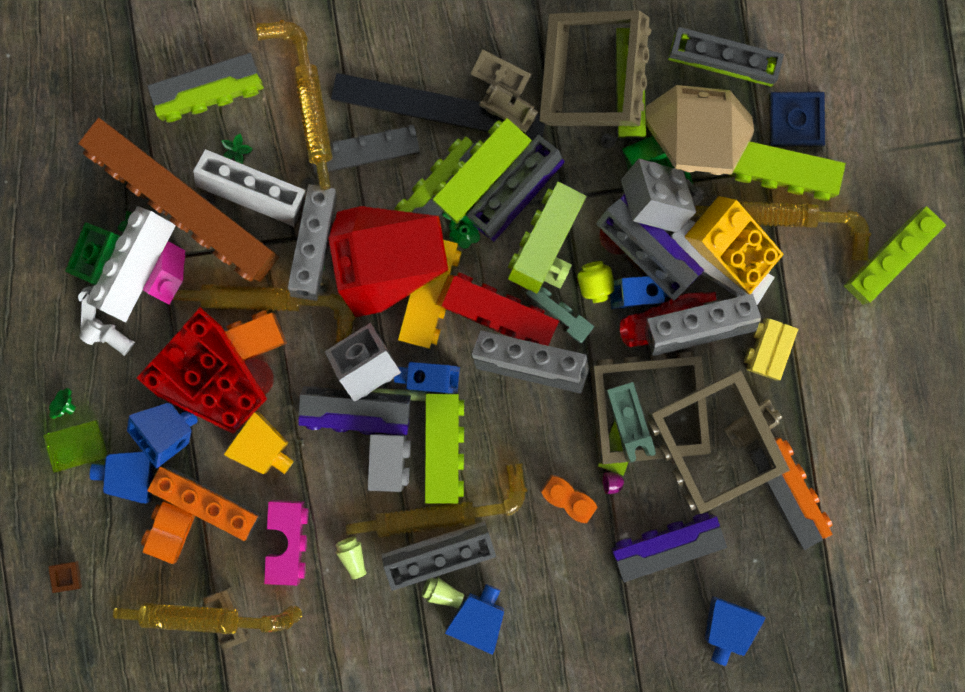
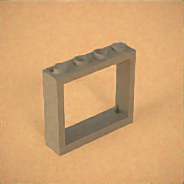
(556, 61)
(632, 364)
(757, 422)

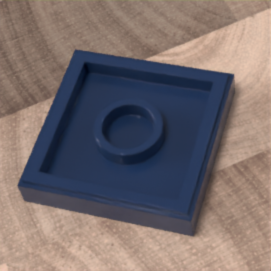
(797, 119)

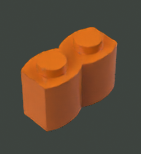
(562, 495)
(168, 532)

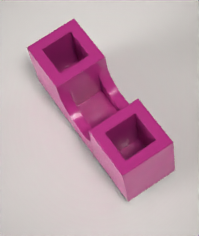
(289, 519)

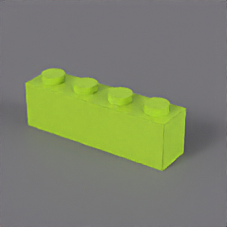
(481, 170)
(790, 170)
(546, 238)
(894, 255)
(442, 448)

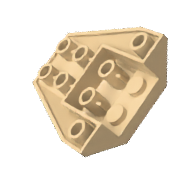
(700, 128)

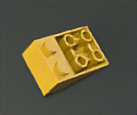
(734, 243)

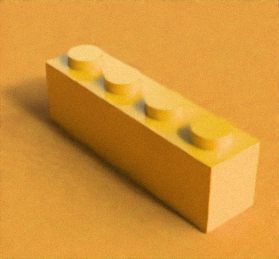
(421, 312)

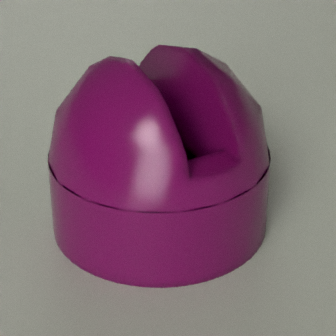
(612, 482)

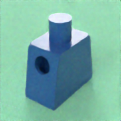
(632, 293)
(437, 377)
(161, 431)
(126, 476)
(478, 620)
(731, 629)

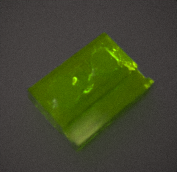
(75, 446)

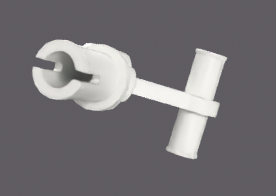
(95, 331)

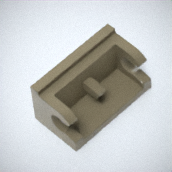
(501, 72)
(226, 600)

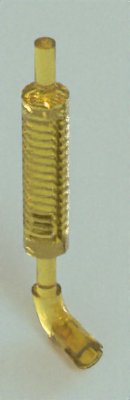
(309, 96)
(809, 217)
(268, 299)
(447, 515)
(205, 619)

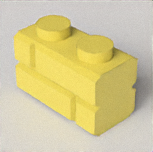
(770, 349)

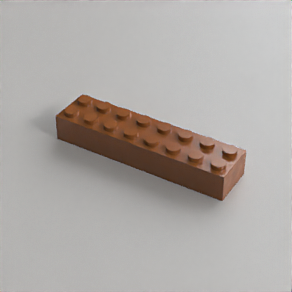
(173, 196)

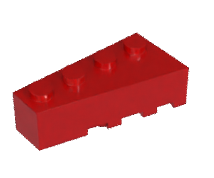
(495, 311)

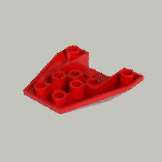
(384, 256)
(204, 375)

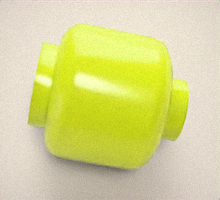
(596, 281)

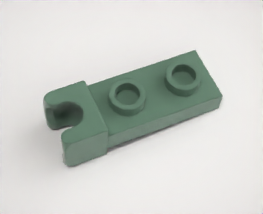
(577, 327)
(630, 421)

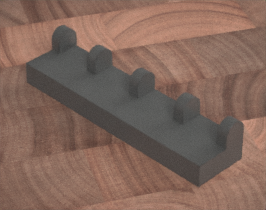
(372, 148)

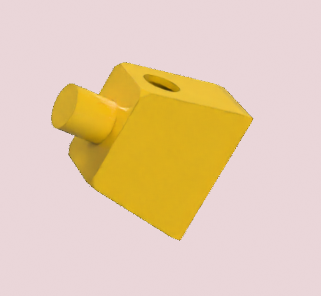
(260, 446)

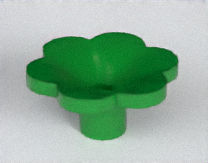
(464, 239)
(61, 404)

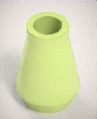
(351, 556)
(441, 593)

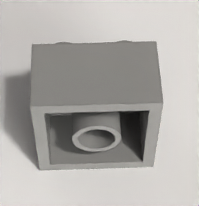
(658, 195)
(362, 362)
(387, 462)

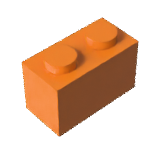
(257, 335)

